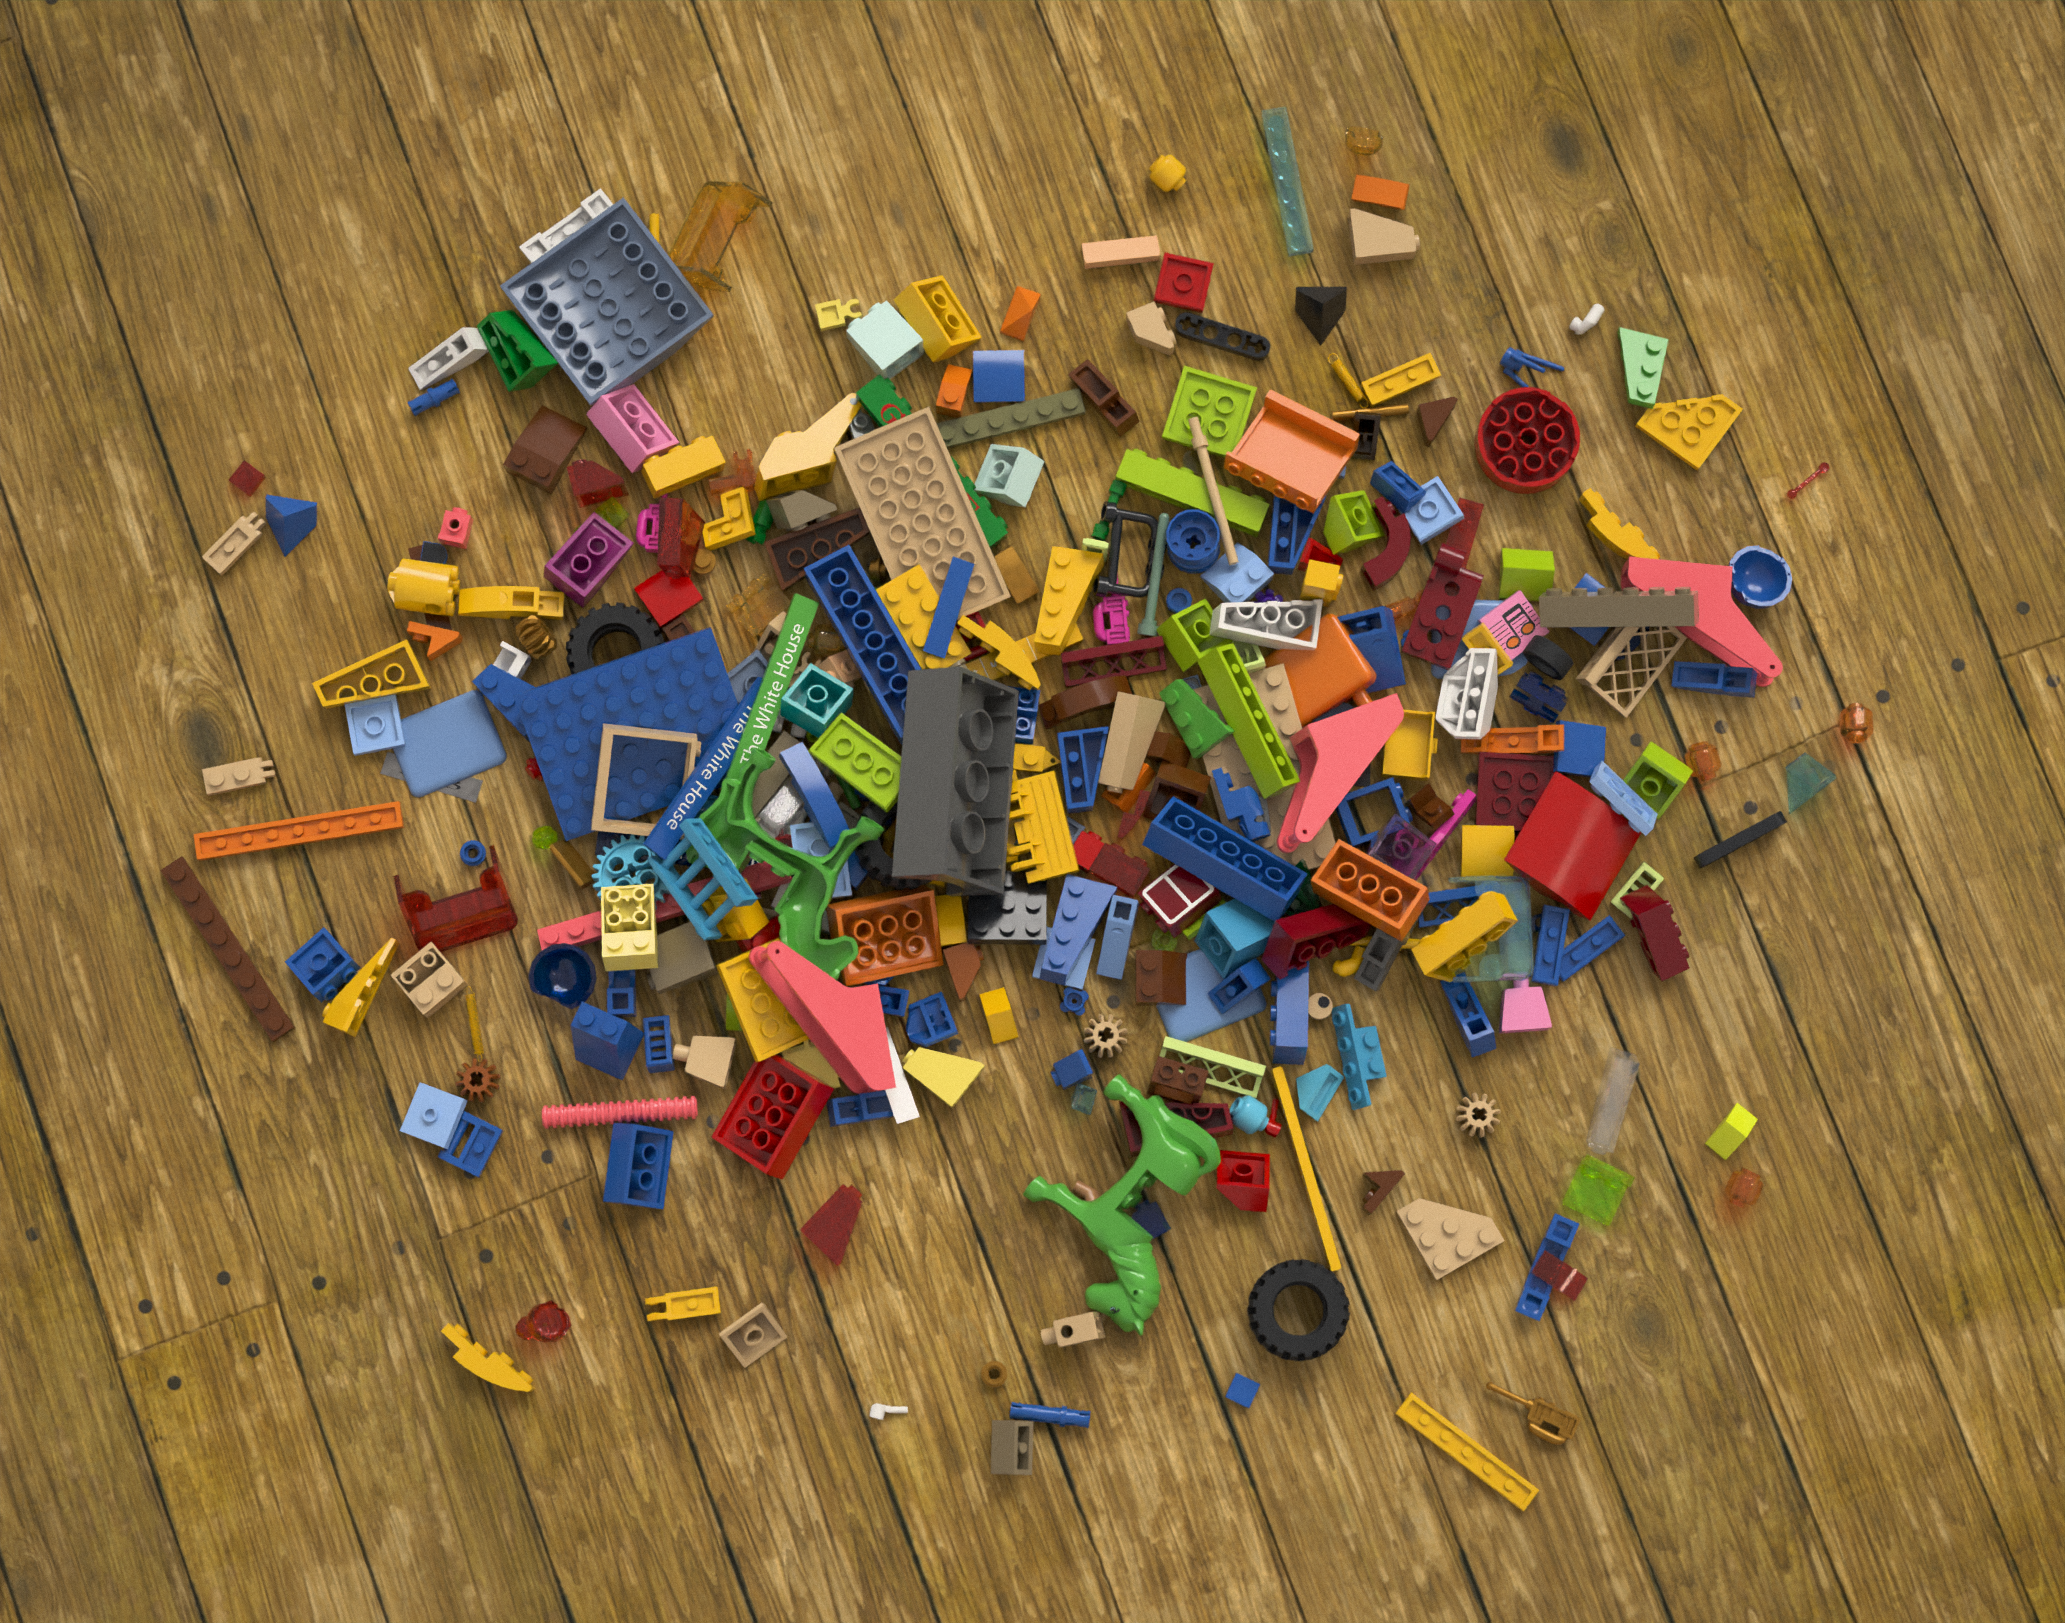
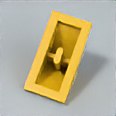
(999, 1015)

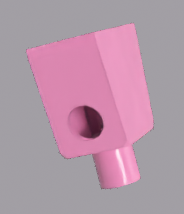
(1523, 1009)

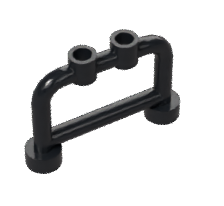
(1114, 515)

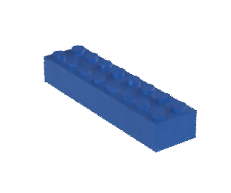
(865, 631)

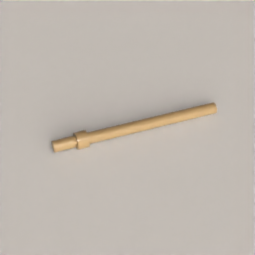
(1200, 444)

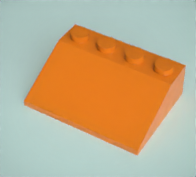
(893, 933)

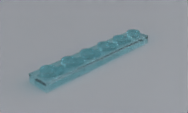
(1287, 181)

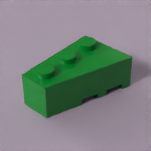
(515, 350)

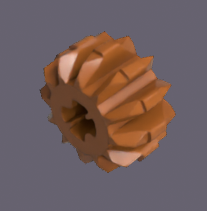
(487, 1080)

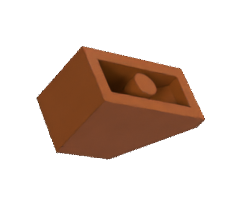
(963, 966)

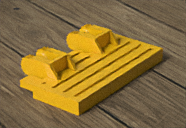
(1043, 827)

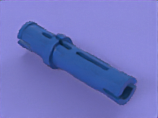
(1050, 1414)

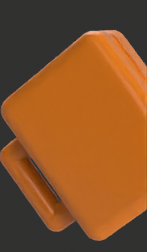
(1328, 674)

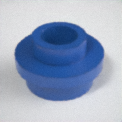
(467, 847)

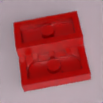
(668, 597)

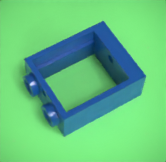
(1347, 821)

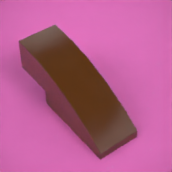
(1104, 397)

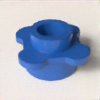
(1071, 994)

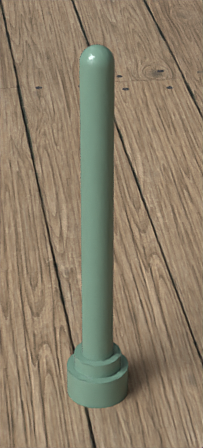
(1148, 624)

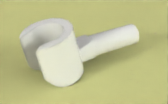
(878, 1410)

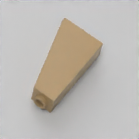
(1129, 740)

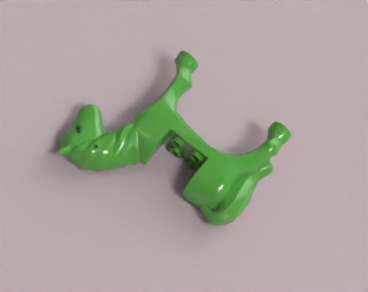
(814, 878)
(1167, 1153)

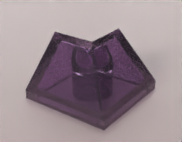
(1401, 846)

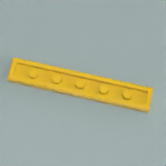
(1467, 1452)

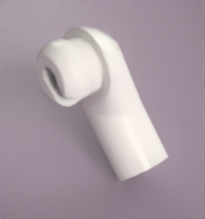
(1590, 320)

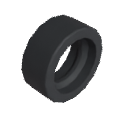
(1548, 657)

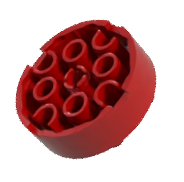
(1523, 466)

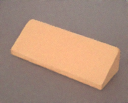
(1120, 252)

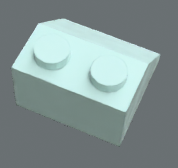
(1008, 474)

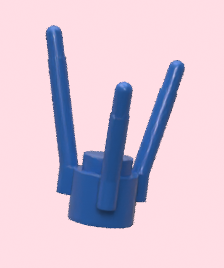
(1515, 360)

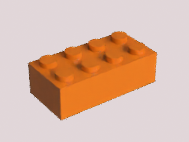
(1370, 890)

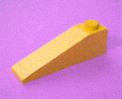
(354, 1000)

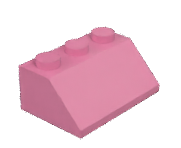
(631, 426)

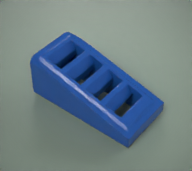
(658, 1065)

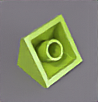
(1525, 571)

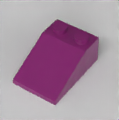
(587, 559)

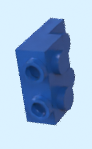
(323, 965)

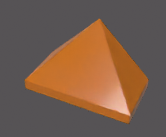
(1020, 313)

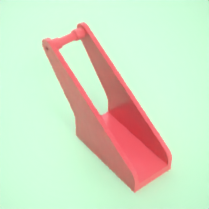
(1721, 624)
(1331, 761)
(838, 1019)

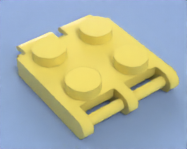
(811, 1060)

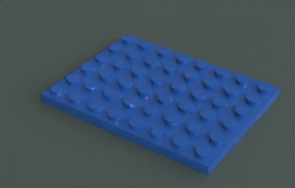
(660, 688)

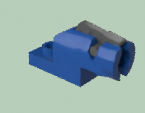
(1244, 806)

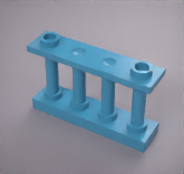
(723, 872)

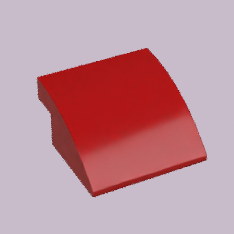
(1572, 846)

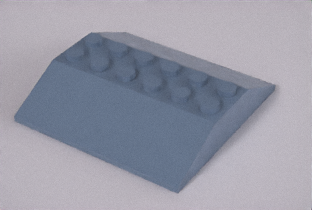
(608, 302)

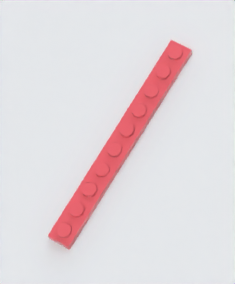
(589, 927)

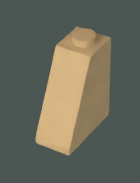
(1380, 239)

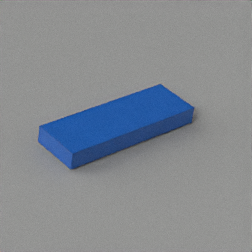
(1550, 945)
(1589, 946)

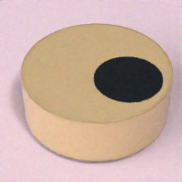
(1319, 1006)

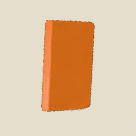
(1126, 799)

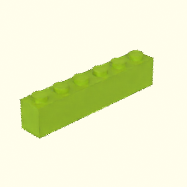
(1190, 491)
(1249, 720)

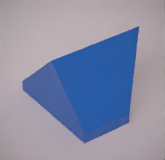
(290, 520)

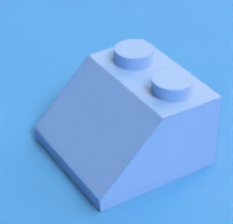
(1238, 581)

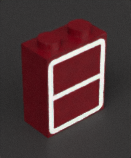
(1177, 899)

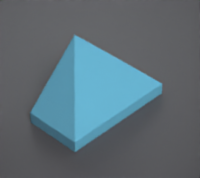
(1317, 1090)

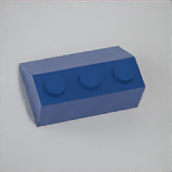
(638, 1166)

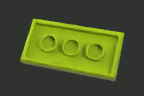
(860, 761)

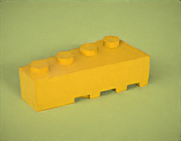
(1064, 597)
(1464, 936)

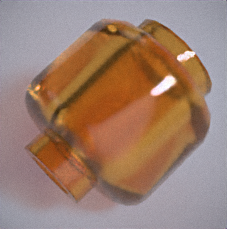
(1856, 723)
(1703, 760)
(1744, 1187)

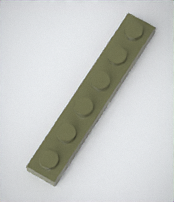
(1012, 418)

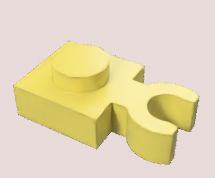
(833, 315)

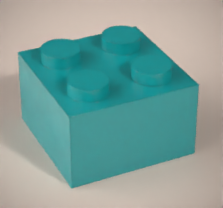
(815, 700)

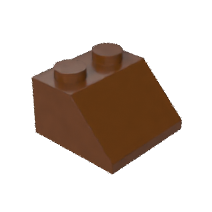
(1177, 782)
(1160, 978)

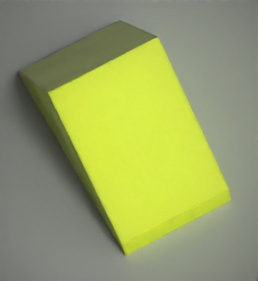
(1731, 1131)

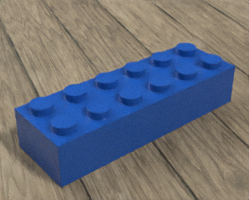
(1224, 859)

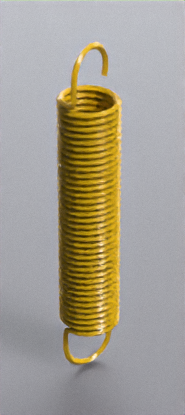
(1347, 380)

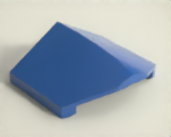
(930, 1021)

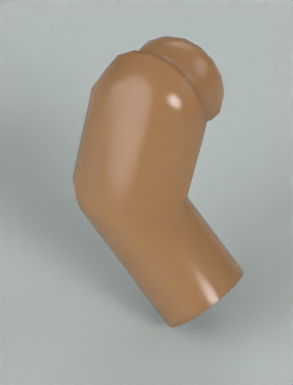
(1085, 1191)

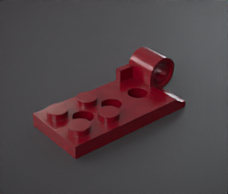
(1445, 570)

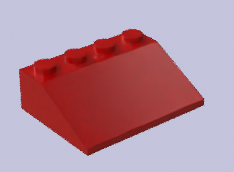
(772, 1114)

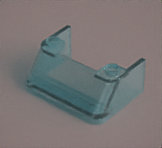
(1516, 944)

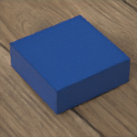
(1242, 1390)

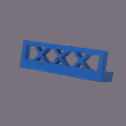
(1447, 897)

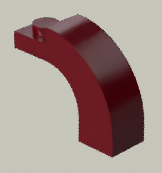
(1388, 564)

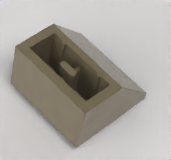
(796, 508)

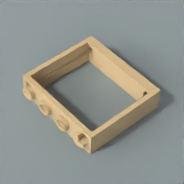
(608, 730)

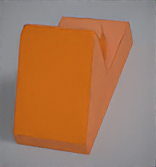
(441, 639)

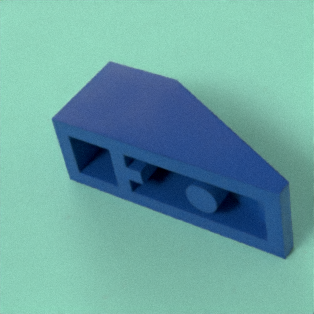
(1469, 1017)

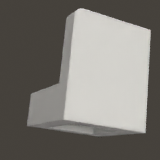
(512, 660)

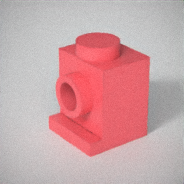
(459, 536)

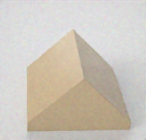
(753, 1335)

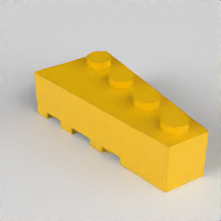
(380, 675)

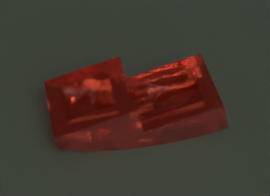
(1130, 820)
(1559, 1275)

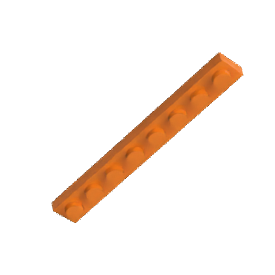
(298, 831)

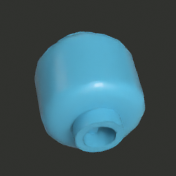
(1249, 1114)

